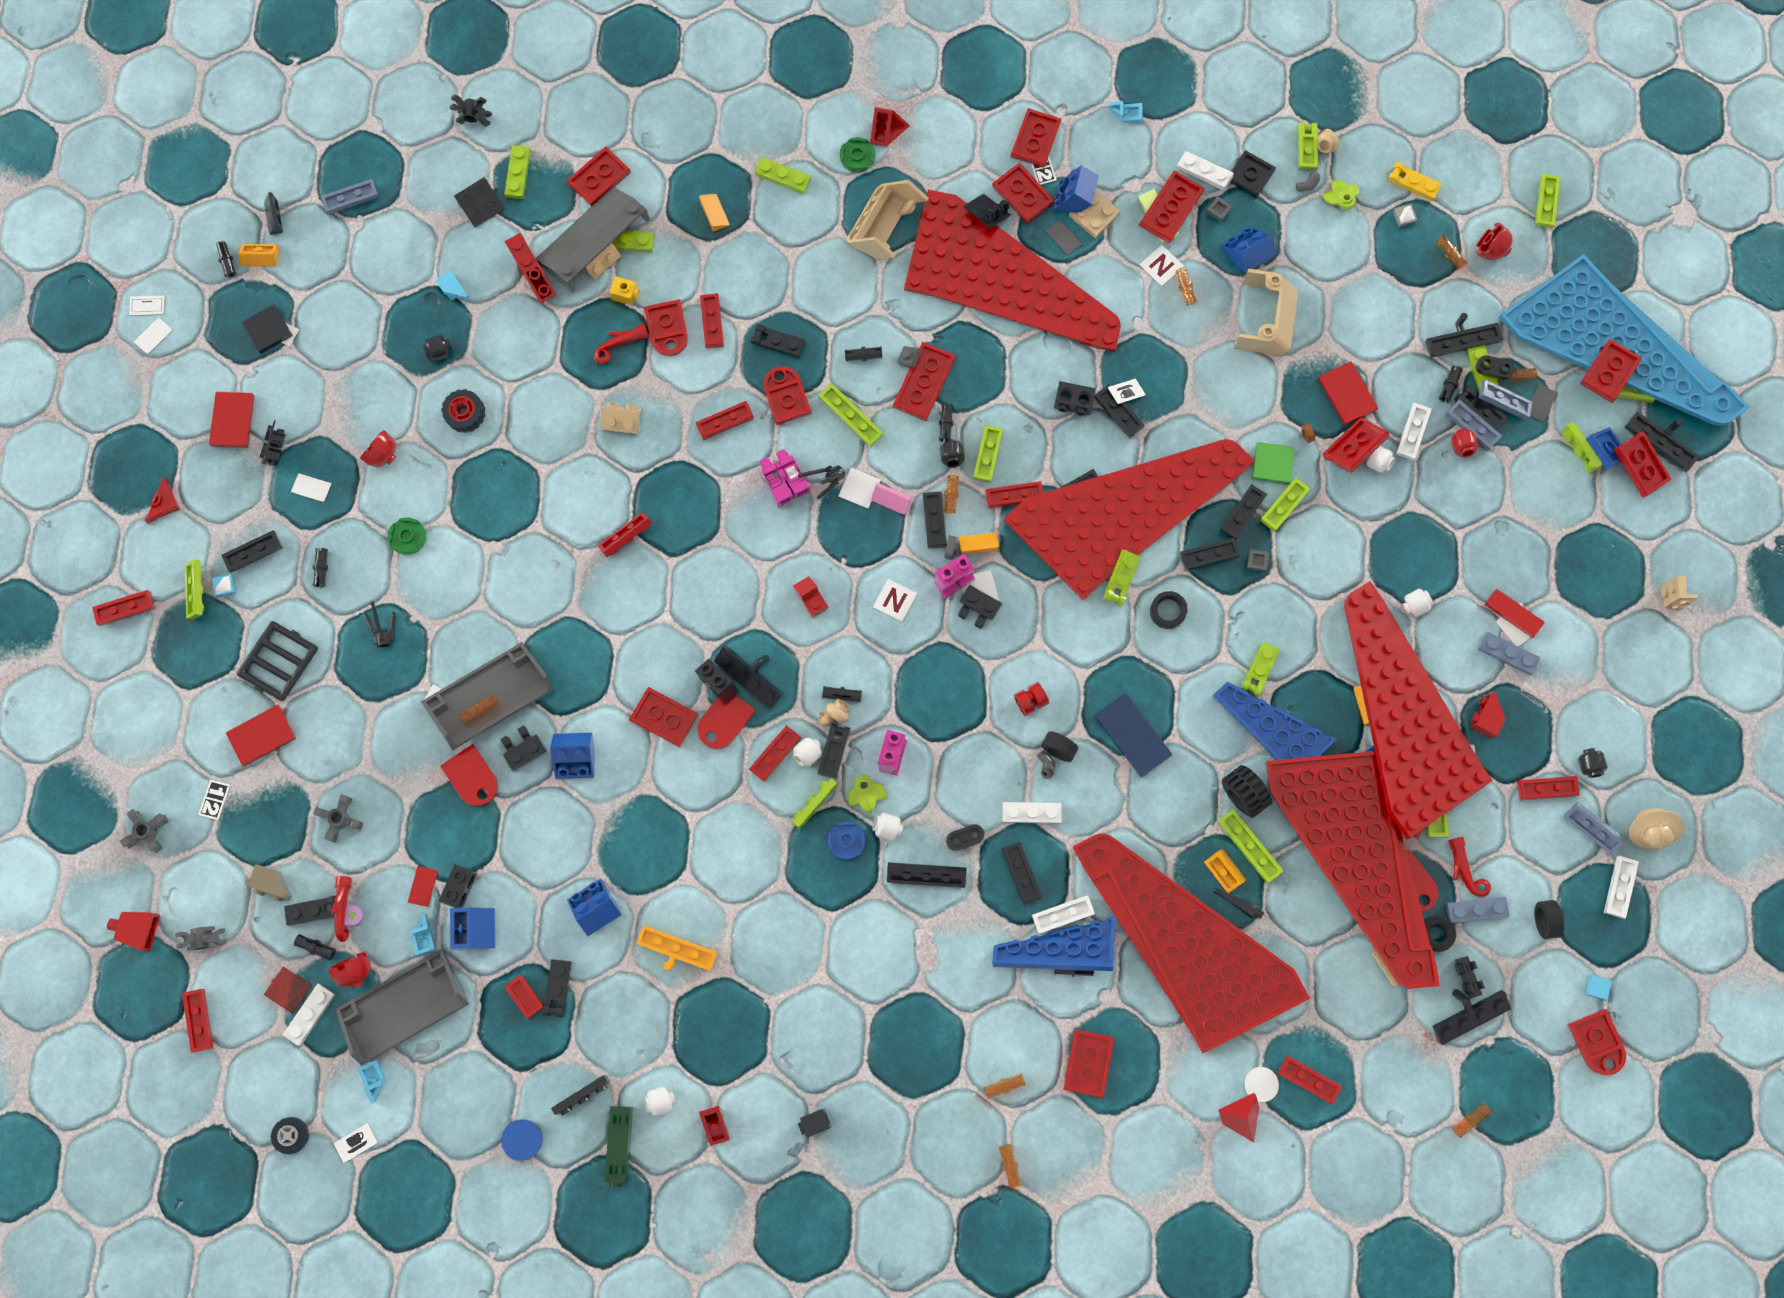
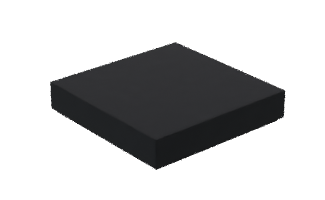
(1251, 173)
(267, 329)

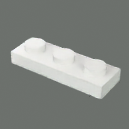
(1205, 170)
(1413, 431)
(1031, 812)
(1621, 887)
(1063, 914)
(309, 1014)

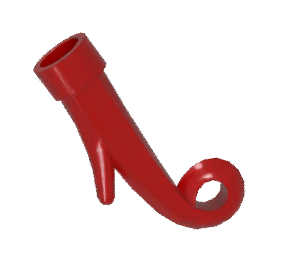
(619, 339)
(1461, 865)
(342, 886)

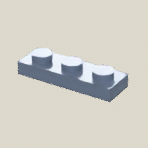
(349, 196)
(1505, 399)
(1469, 420)
(1508, 653)
(1594, 828)
(1477, 910)

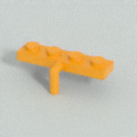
(676, 949)

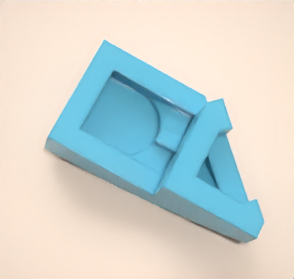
(1127, 112)
(451, 286)
(423, 938)
(372, 1078)

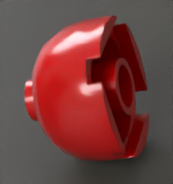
(1495, 243)
(380, 450)
(351, 970)

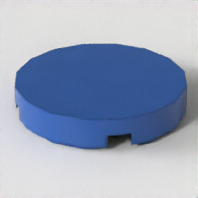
(846, 840)
(521, 1139)

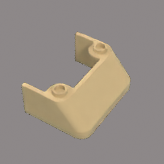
(881, 216)
(1271, 338)

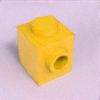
(624, 291)

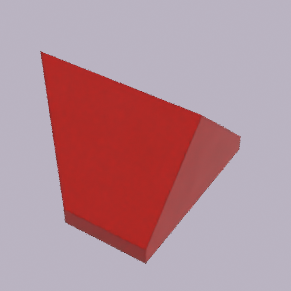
(886, 126)
(1241, 1116)

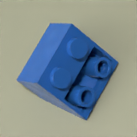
(1076, 190)
(1249, 248)
(573, 755)
(593, 907)
(472, 928)

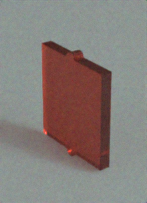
(287, 990)

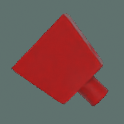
(135, 929)

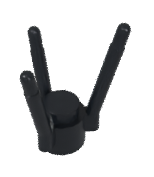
(833, 476)
(382, 637)

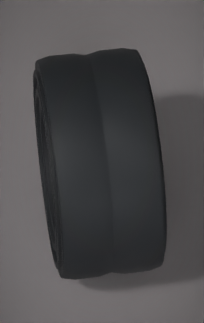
(1059, 746)

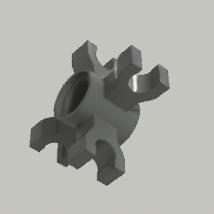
(343, 804)
(130, 840)
(200, 938)

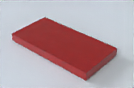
(1171, 207)
(924, 382)

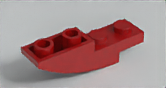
(530, 268)

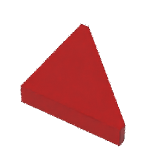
(162, 503)

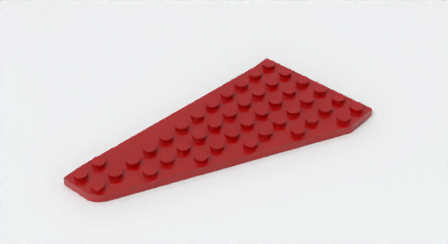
(998, 275)
(1090, 522)
(1416, 741)
(1346, 827)
(1202, 961)

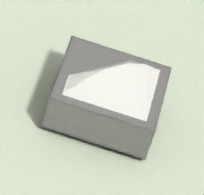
(1405, 215)

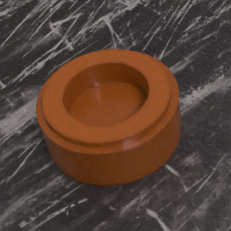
(1308, 433)

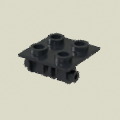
(479, 202)
(988, 211)
(275, 439)

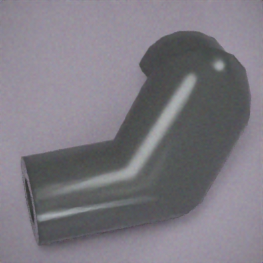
(1310, 184)
(1048, 765)

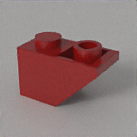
(1489, 717)

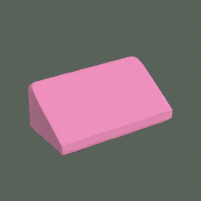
(891, 498)

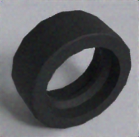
(1165, 596)
(1549, 919)

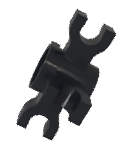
(470, 110)

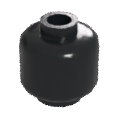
(437, 348)
(952, 453)
(1592, 763)

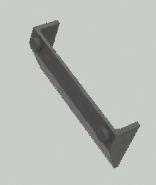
(590, 235)
(510, 677)
(401, 1007)

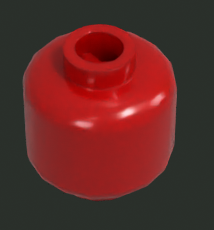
(1464, 443)

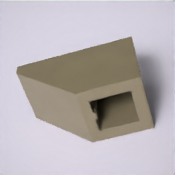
(268, 881)

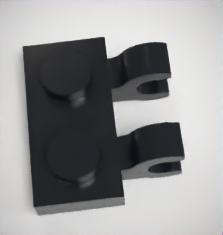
(979, 602)
(524, 752)
(1470, 984)

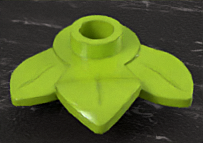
(1342, 194)
(866, 797)

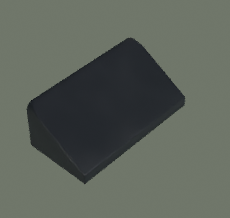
(273, 214)

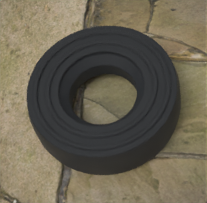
(1449, 929)

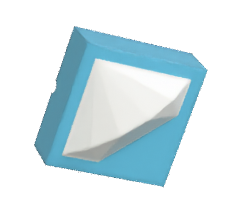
(223, 585)

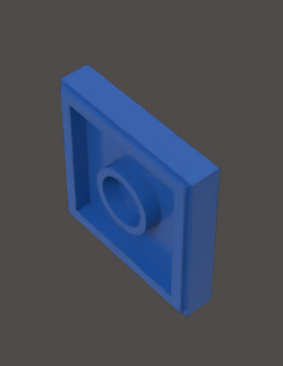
(1603, 445)

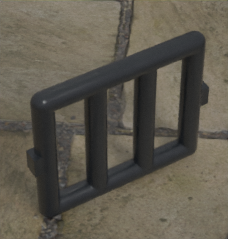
(263, 641)

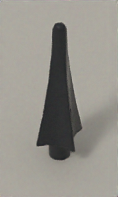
(1247, 907)

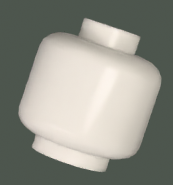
(1381, 460)
(1417, 602)
(807, 752)
(887, 826)
(659, 1101)

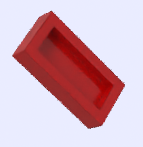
(524, 996)

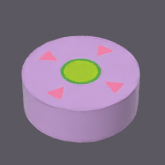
(354, 915)

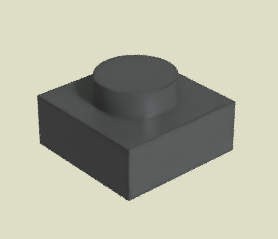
(1219, 209)
(909, 356)
(951, 548)
(1257, 560)

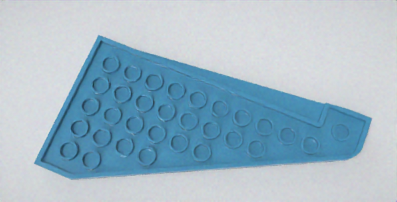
(1582, 310)

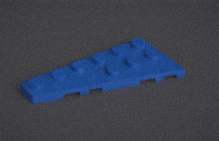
(1273, 728)
(1068, 948)

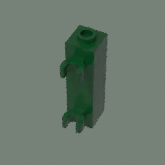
(618, 1145)

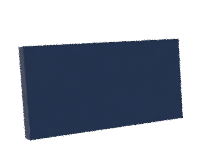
(1133, 735)

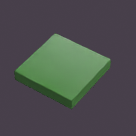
(1273, 463)

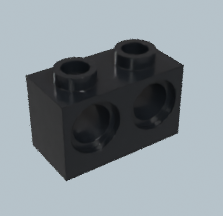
(1075, 393)
(716, 681)
(458, 887)
(814, 1123)

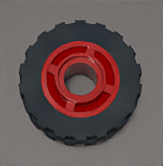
(455, 403)

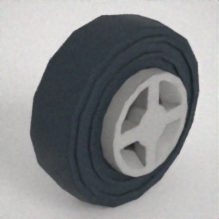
(282, 1135)

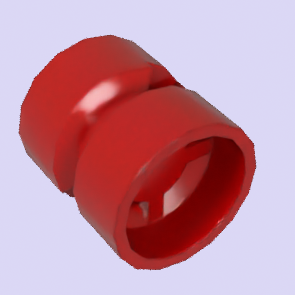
(1032, 698)

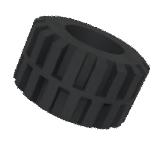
(1247, 791)

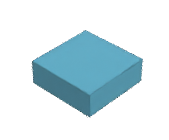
(1598, 987)

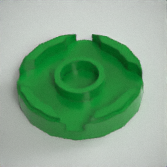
(857, 155)
(407, 536)

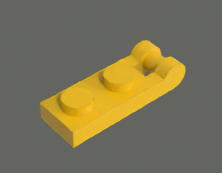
(1414, 181)

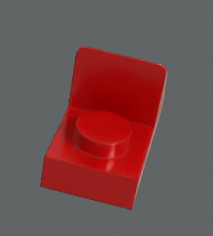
(810, 596)
(714, 1125)

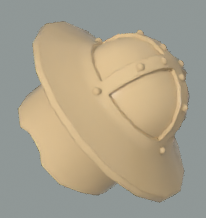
(1655, 829)

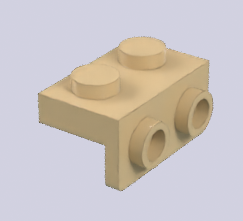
(602, 261)
(620, 418)
(1676, 594)

